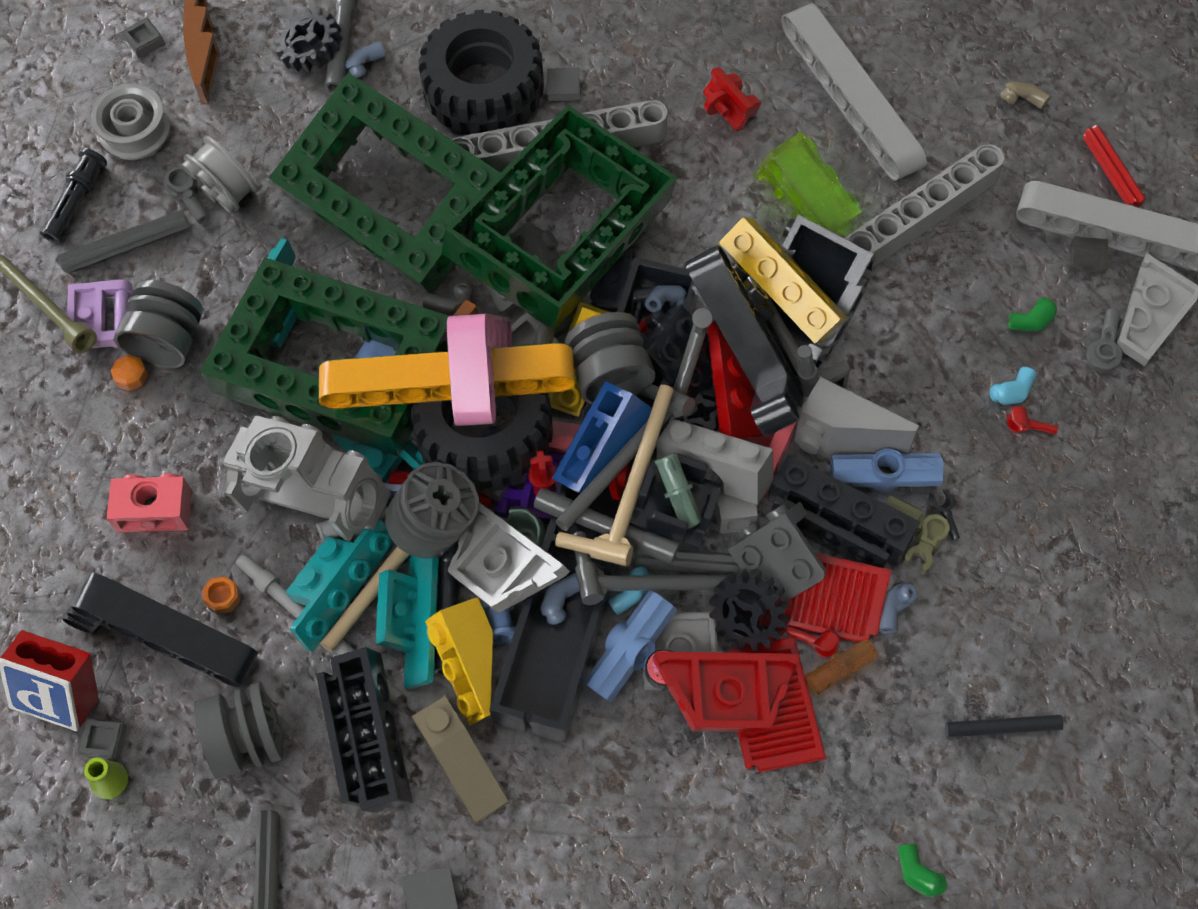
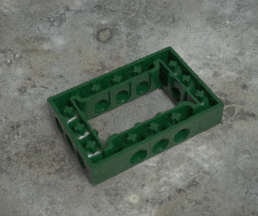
(326, 140)
(573, 141)
(241, 368)

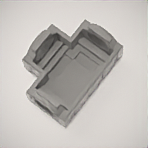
(304, 473)

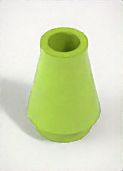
(106, 777)

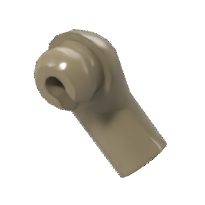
(1027, 91)

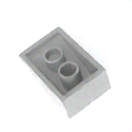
(847, 424)

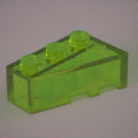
(807, 183)

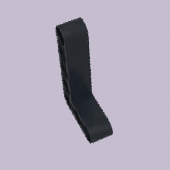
(777, 391)
(158, 627)

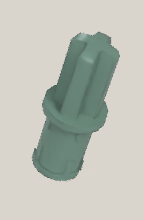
(678, 489)

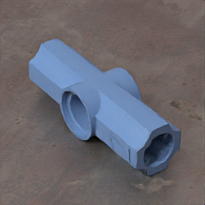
(908, 469)
(630, 645)

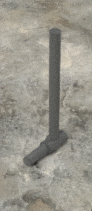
(702, 320)
(800, 357)
(679, 406)
(594, 584)

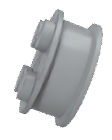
(130, 122)
(220, 173)

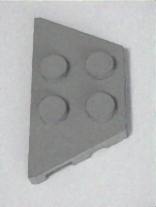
(502, 562)

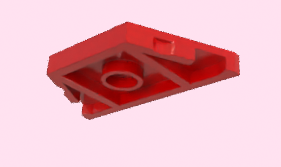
(732, 389)
(727, 688)

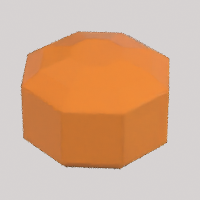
(129, 372)
(221, 595)

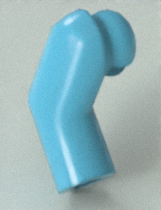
(1014, 391)
(627, 599)

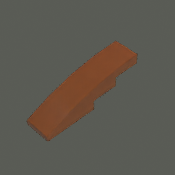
(200, 46)

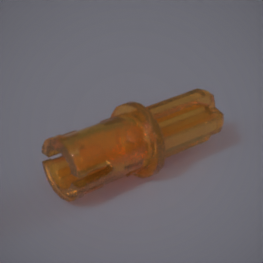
(841, 666)

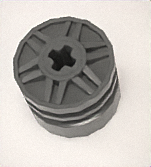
(159, 323)
(610, 351)
(431, 510)
(237, 730)

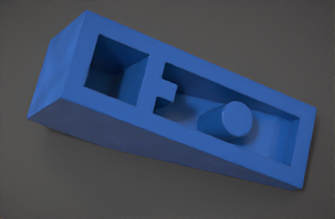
(603, 433)

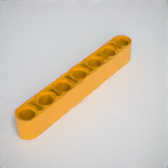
(427, 376)

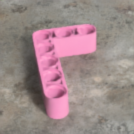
(471, 365)

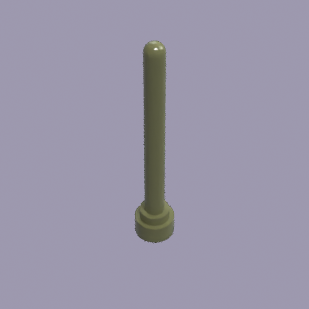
(76, 334)

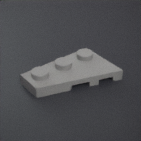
(1154, 309)

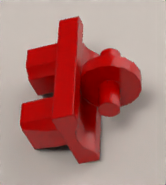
(726, 98)

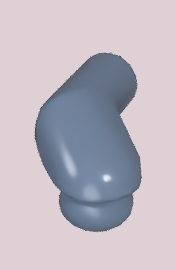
(363, 56)
(555, 598)
(896, 600)

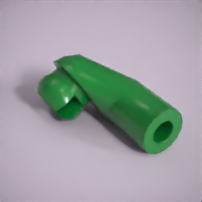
(1036, 319)
(918, 876)

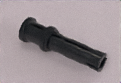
(79, 182)

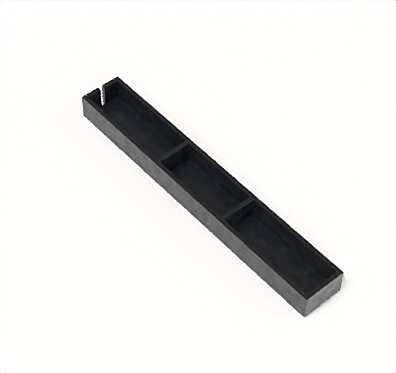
(551, 661)

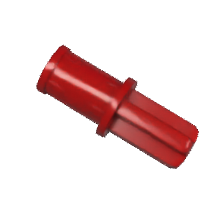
(542, 472)

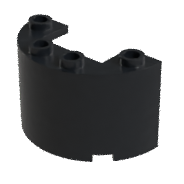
(835, 267)

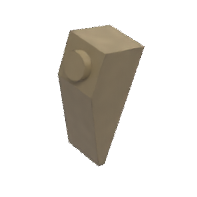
(460, 759)

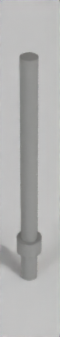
(269, 583)

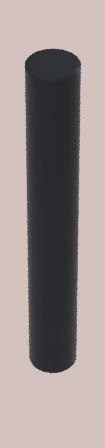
(1004, 726)

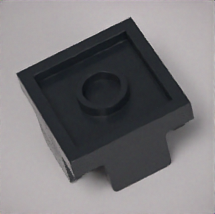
(657, 514)

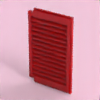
(843, 602)
(795, 730)

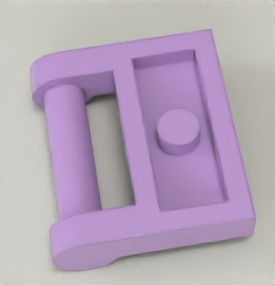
(87, 304)

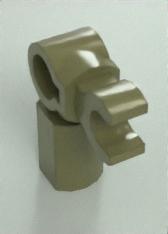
(931, 532)

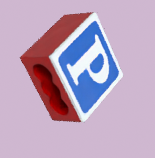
(49, 680)

